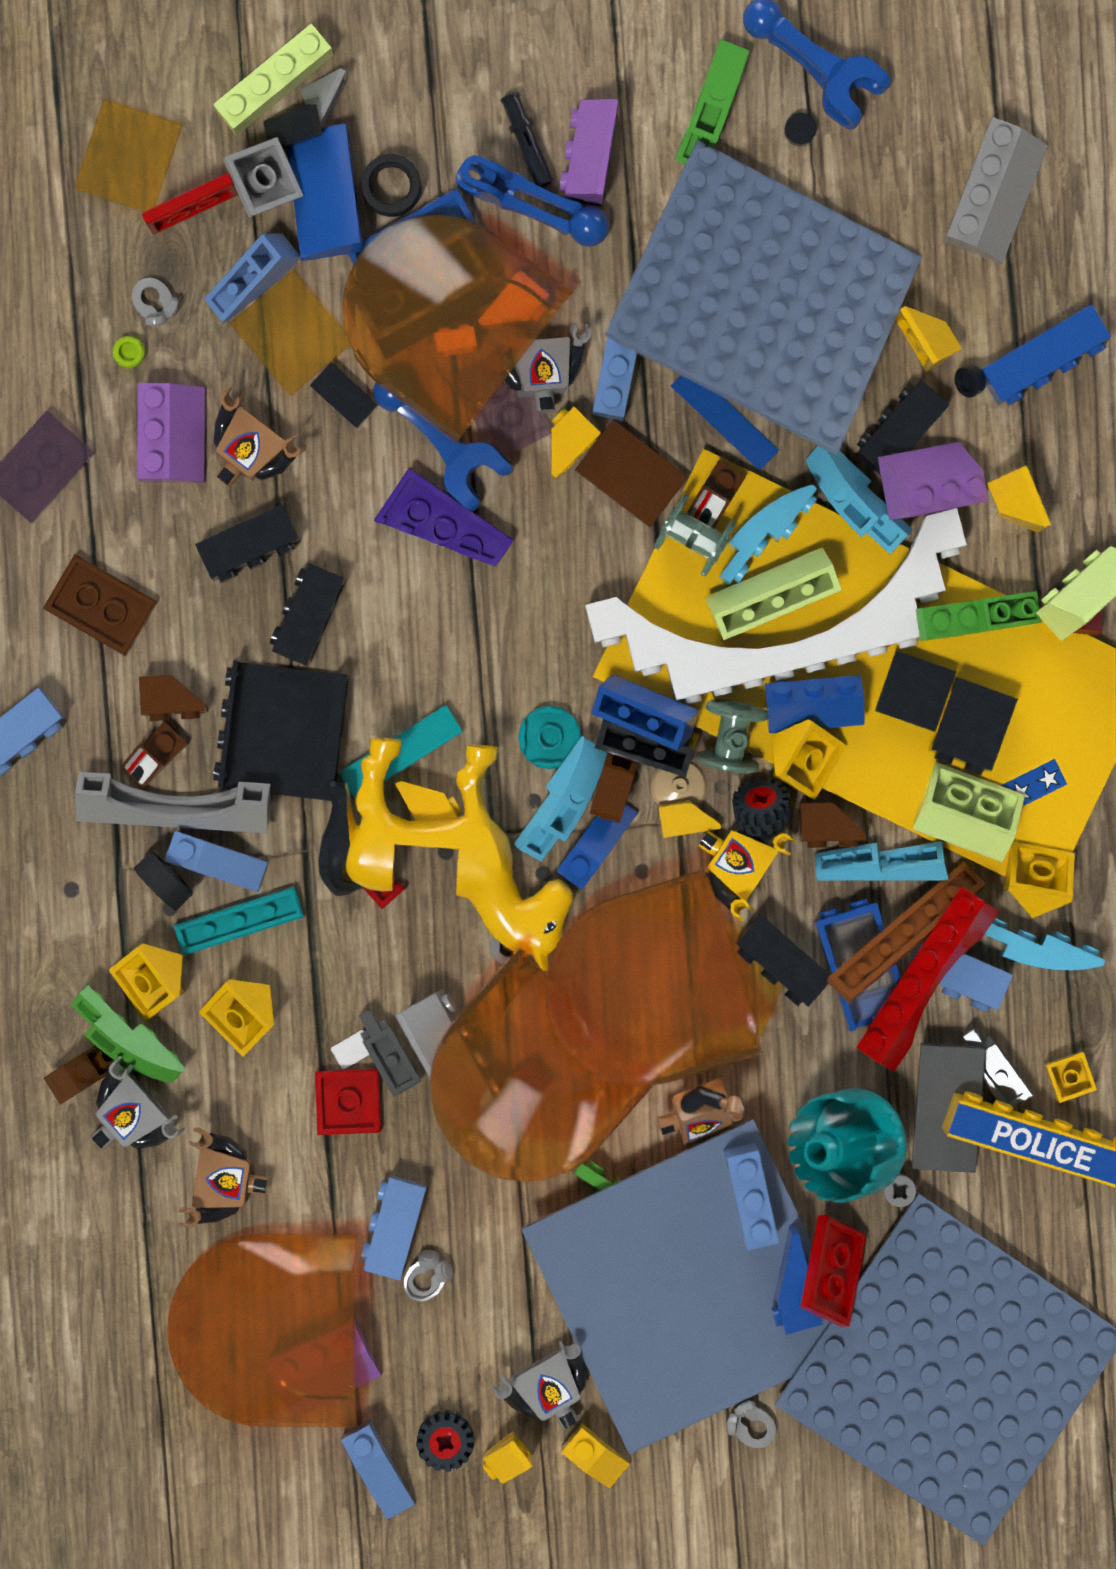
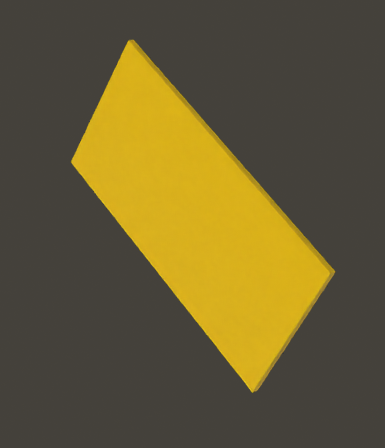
(1060, 686)

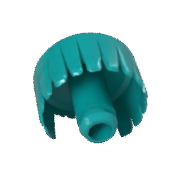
(847, 1144)

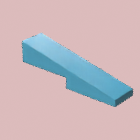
(868, 864)

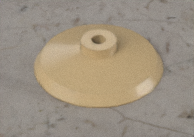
(674, 788)

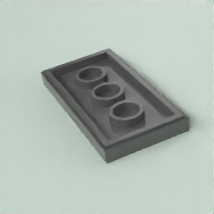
(940, 1074)

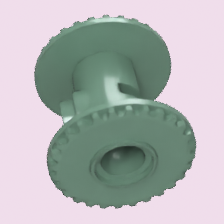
(694, 534)
(732, 736)

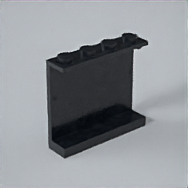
(281, 729)

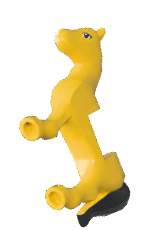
(483, 855)

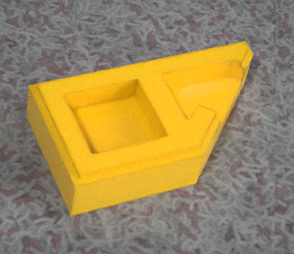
(684, 819)

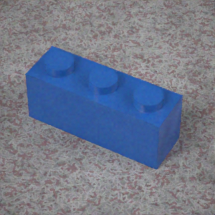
(823, 701)
(645, 712)

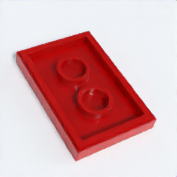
(190, 204)
(833, 1271)

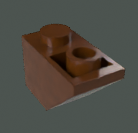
(167, 695)
(613, 788)
(827, 823)
(78, 1074)

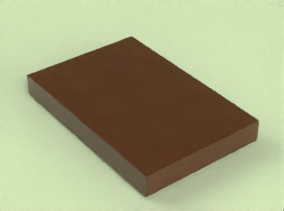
(631, 473)
(100, 605)

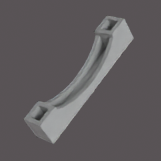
(108, 801)

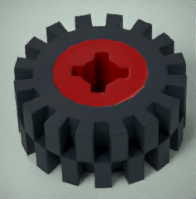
(762, 806)
(451, 1431)

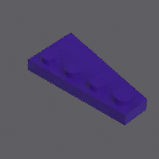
(434, 515)

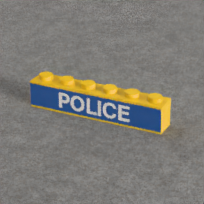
(1031, 1137)

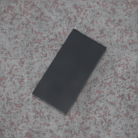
(294, 126)
(344, 395)

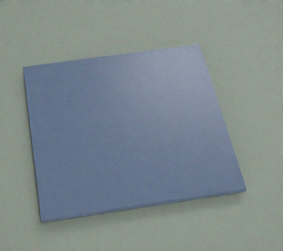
(764, 297)
(668, 1293)
(951, 1370)

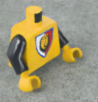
(740, 864)

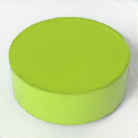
(129, 352)

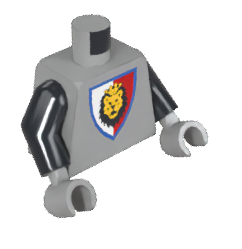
(548, 368)
(130, 1112)
(547, 1386)

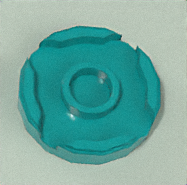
(548, 736)

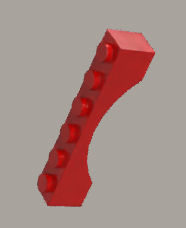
(896, 1023)

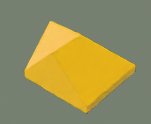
(927, 336)
(1019, 500)
(805, 756)
(1039, 877)
(150, 978)
(240, 1013)

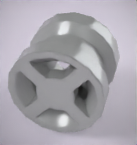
(897, 1188)

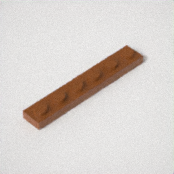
(901, 935)

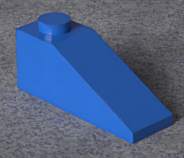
(594, 848)
(791, 1287)

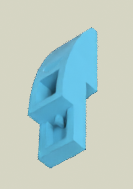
(849, 495)
(772, 520)
(568, 798)
(1051, 952)

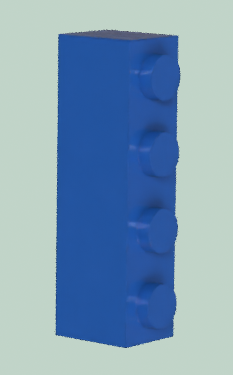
(1046, 354)

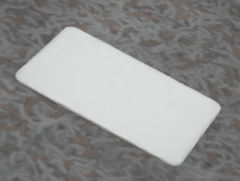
(350, 1050)

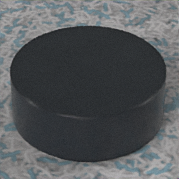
(800, 129)
(970, 380)

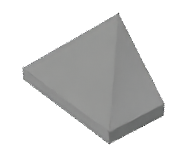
(325, 93)

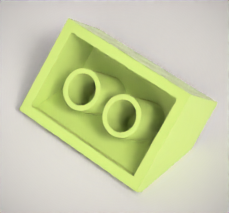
(1082, 595)
(969, 812)

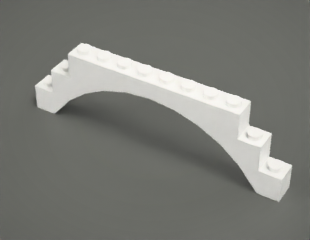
(705, 668)

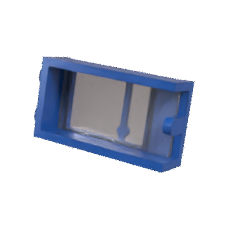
(842, 938)

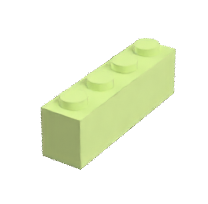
(273, 79)
(773, 593)

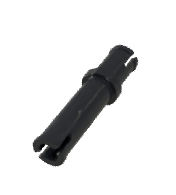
(527, 140)

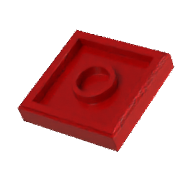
(348, 1101)

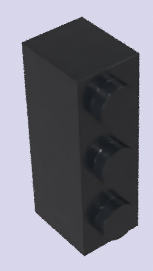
(902, 426)
(248, 544)
(307, 614)
(638, 748)
(782, 961)

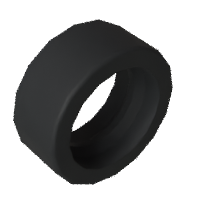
(379, 164)
(163, 880)

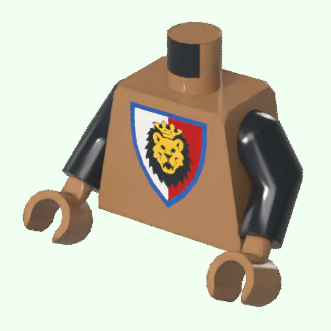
(249, 444)
(702, 1113)
(221, 1180)

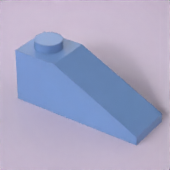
(252, 275)
(216, 861)
(377, 1469)

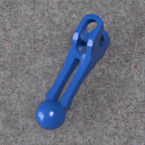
(833, 74)
(497, 186)
(459, 458)

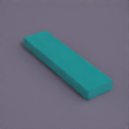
(416, 744)
(238, 921)

